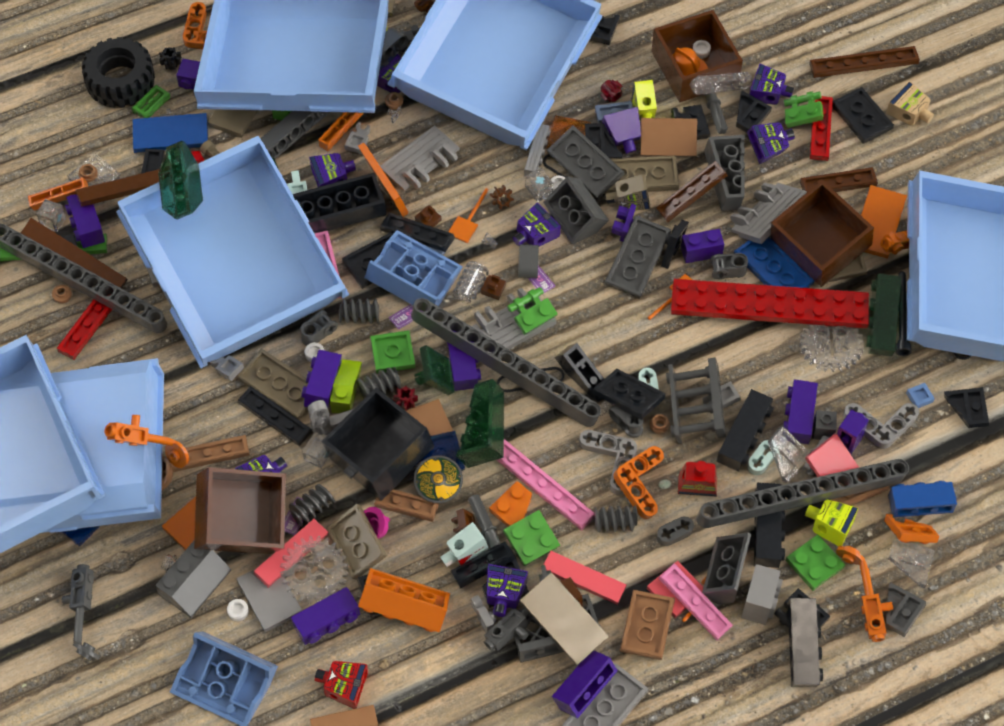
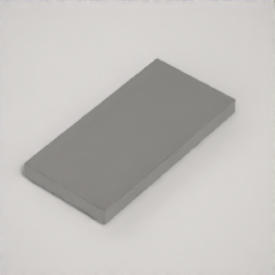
(612, 703)

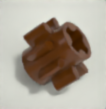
(424, 5)
(498, 192)

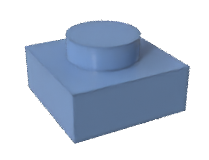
(920, 395)

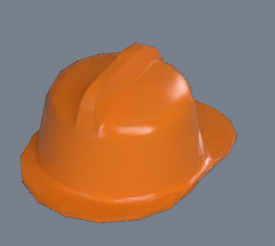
(688, 61)

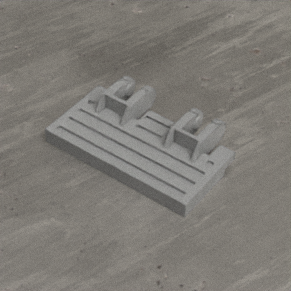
(420, 159)
(756, 222)
(503, 326)

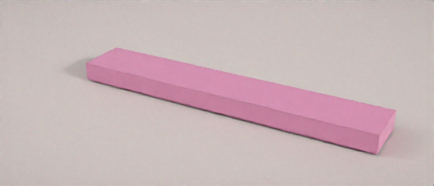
(546, 487)

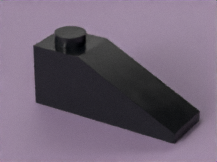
(580, 369)

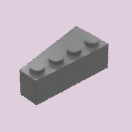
(729, 154)

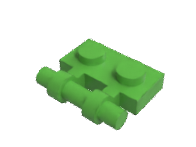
(806, 113)
(534, 316)

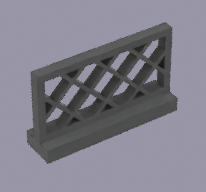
(544, 646)

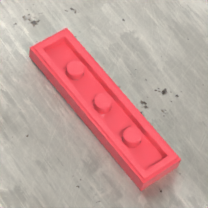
(270, 570)
(585, 577)

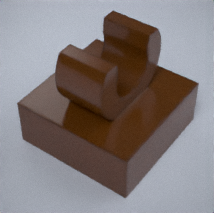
(428, 216)
(493, 287)
(463, 519)

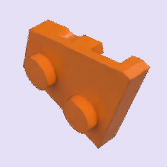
(512, 504)
(912, 530)

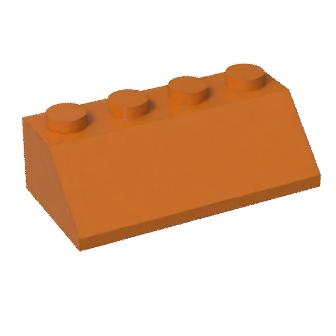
(404, 600)

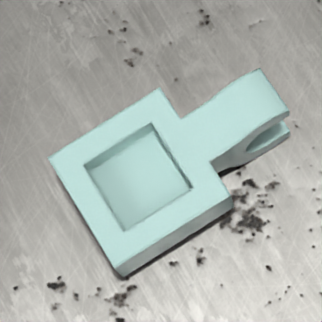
(297, 186)

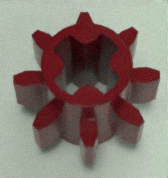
(611, 90)
(405, 398)

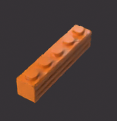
(338, 129)
(57, 193)

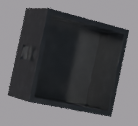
(378, 444)

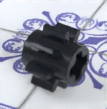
(170, 58)

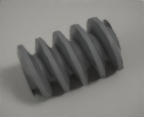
(358, 311)
(384, 381)
(310, 503)
(616, 518)

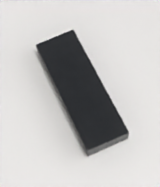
(478, 566)

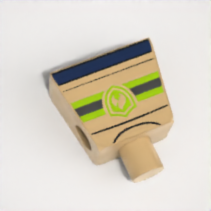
(910, 105)

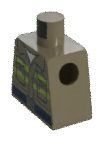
(630, 191)

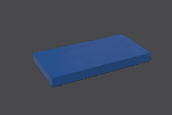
(168, 130)
(773, 265)

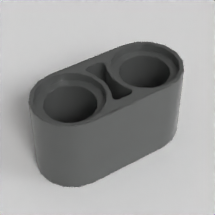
(528, 261)

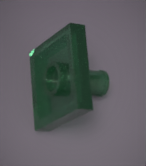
(435, 371)

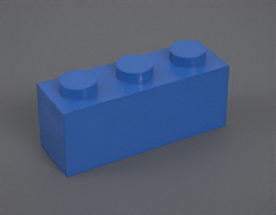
(922, 499)

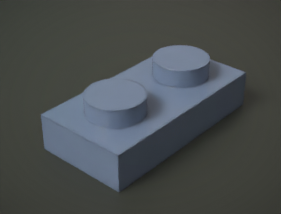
(606, 109)

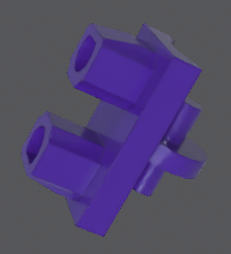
(625, 214)

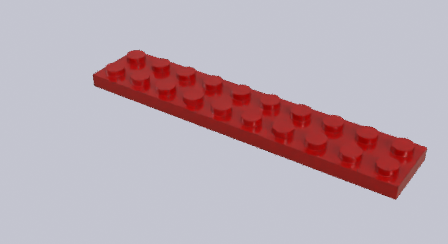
(770, 303)

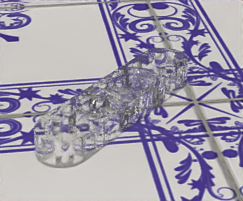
(721, 83)

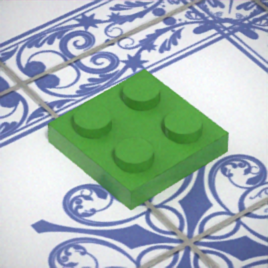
(393, 350)
(531, 538)
(815, 562)

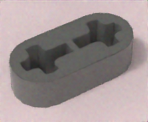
(677, 535)

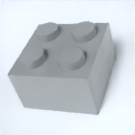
(762, 595)

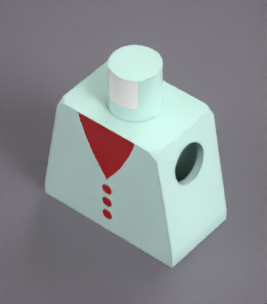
(465, 546)

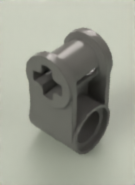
(728, 265)
(320, 326)
(629, 423)

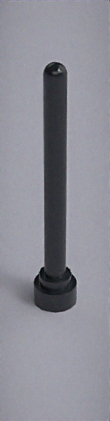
(903, 347)

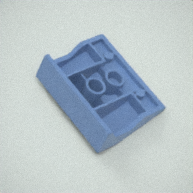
(412, 270)
(223, 679)

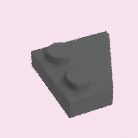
(905, 610)

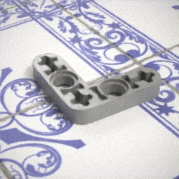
(320, 419)
(886, 429)
(617, 451)

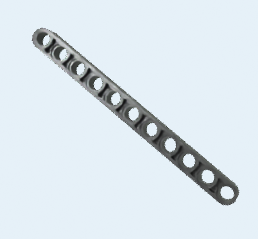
(300, 122)
(85, 282)
(510, 370)
(796, 498)

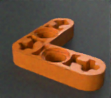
(199, 35)
(633, 474)

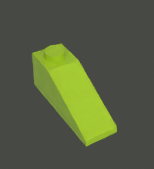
(345, 386)

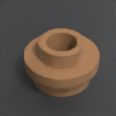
(391, 103)
(88, 169)
(62, 298)
(659, 418)

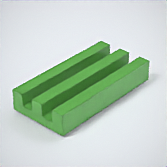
(153, 103)

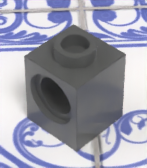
(824, 424)

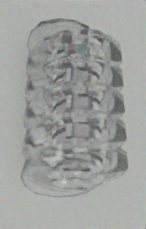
(470, 282)

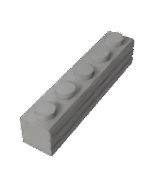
(537, 149)

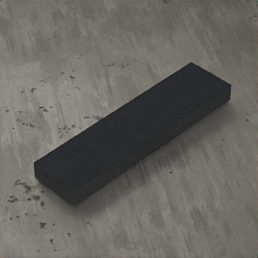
(418, 231)
(275, 416)

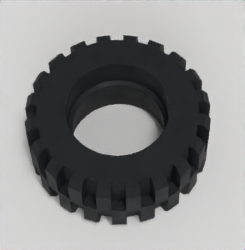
(116, 54)

